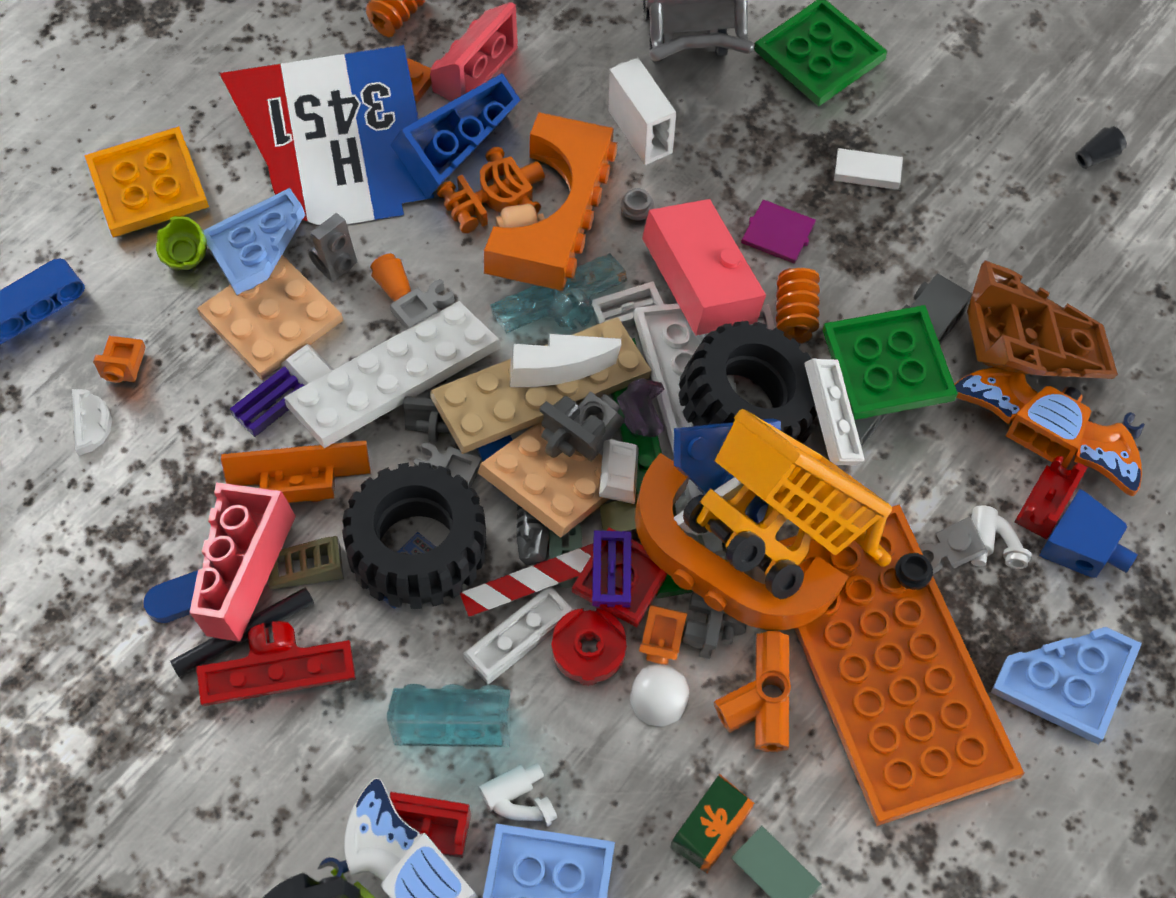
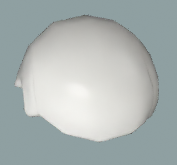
(659, 695)

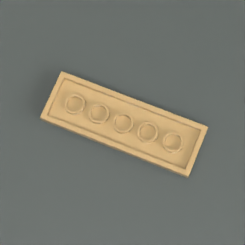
(487, 409)

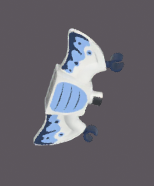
(395, 852)

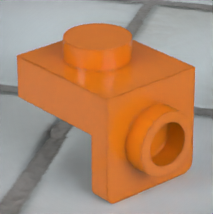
(120, 359)
(663, 634)

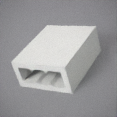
(641, 110)

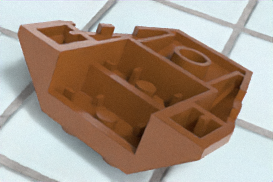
(1032, 334)

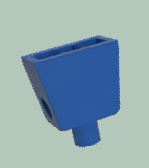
(1088, 538)

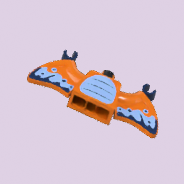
(1057, 425)

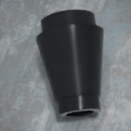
(1103, 146)

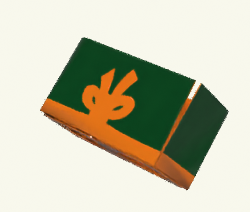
(712, 824)

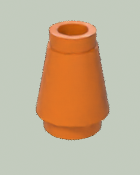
(391, 276)

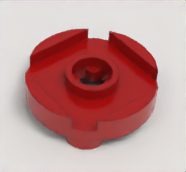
(587, 666)

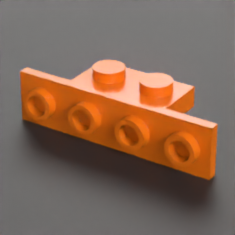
(298, 472)

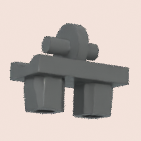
(423, 416)
(567, 435)
(706, 634)

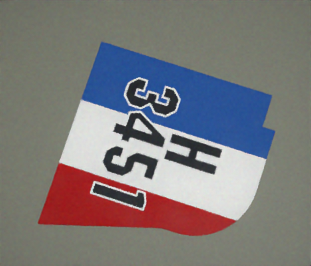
(331, 129)

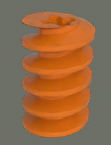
(390, 14)
(798, 303)

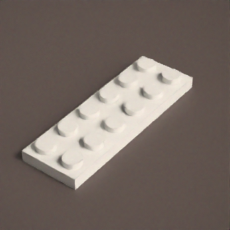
(389, 372)

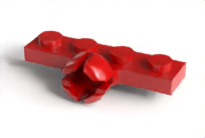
(275, 667)

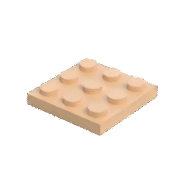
(271, 319)
(551, 489)

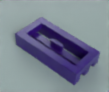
(263, 398)
(610, 598)

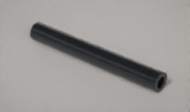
(215, 646)

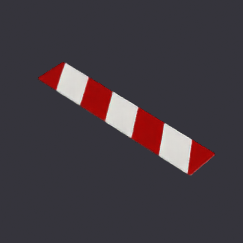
(526, 581)

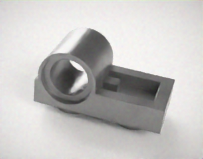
(333, 248)

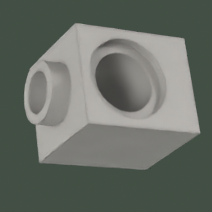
(592, 405)

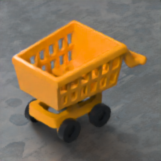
(817, 499)

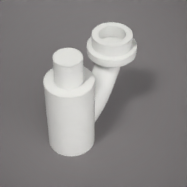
(987, 524)
(511, 785)

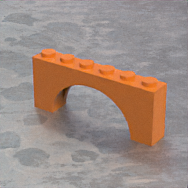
(547, 250)

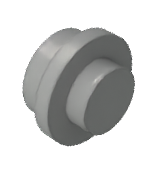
(637, 204)

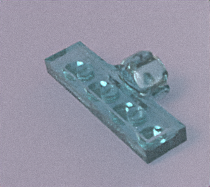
(562, 305)

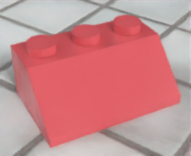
(477, 53)

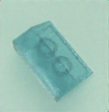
(450, 716)

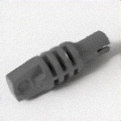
(531, 538)

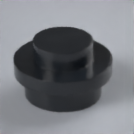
(913, 571)

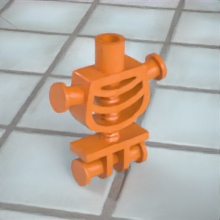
(511, 191)

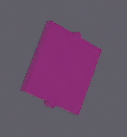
(778, 231)

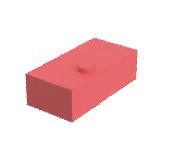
(703, 266)

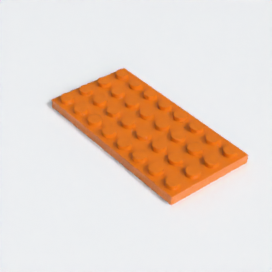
(902, 685)

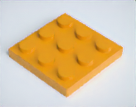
(146, 181)

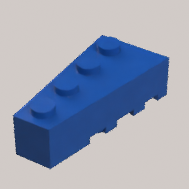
(447, 136)

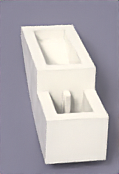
(562, 360)

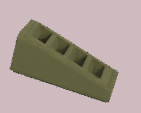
(320, 573)

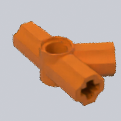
(752, 704)

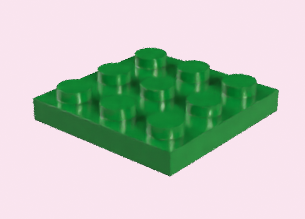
(820, 51)
(890, 362)

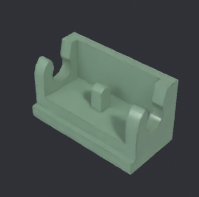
(775, 867)

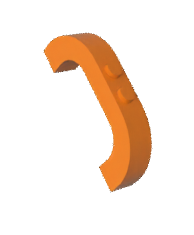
(711, 576)

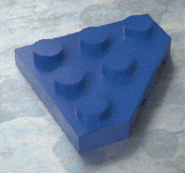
(696, 454)

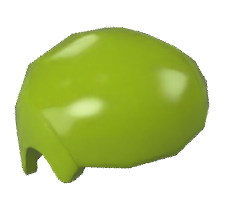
(181, 244)

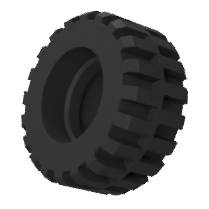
(754, 354)
(406, 494)

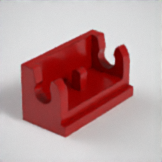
(1049, 497)
(440, 820)

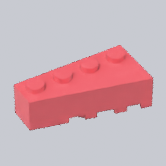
(239, 557)

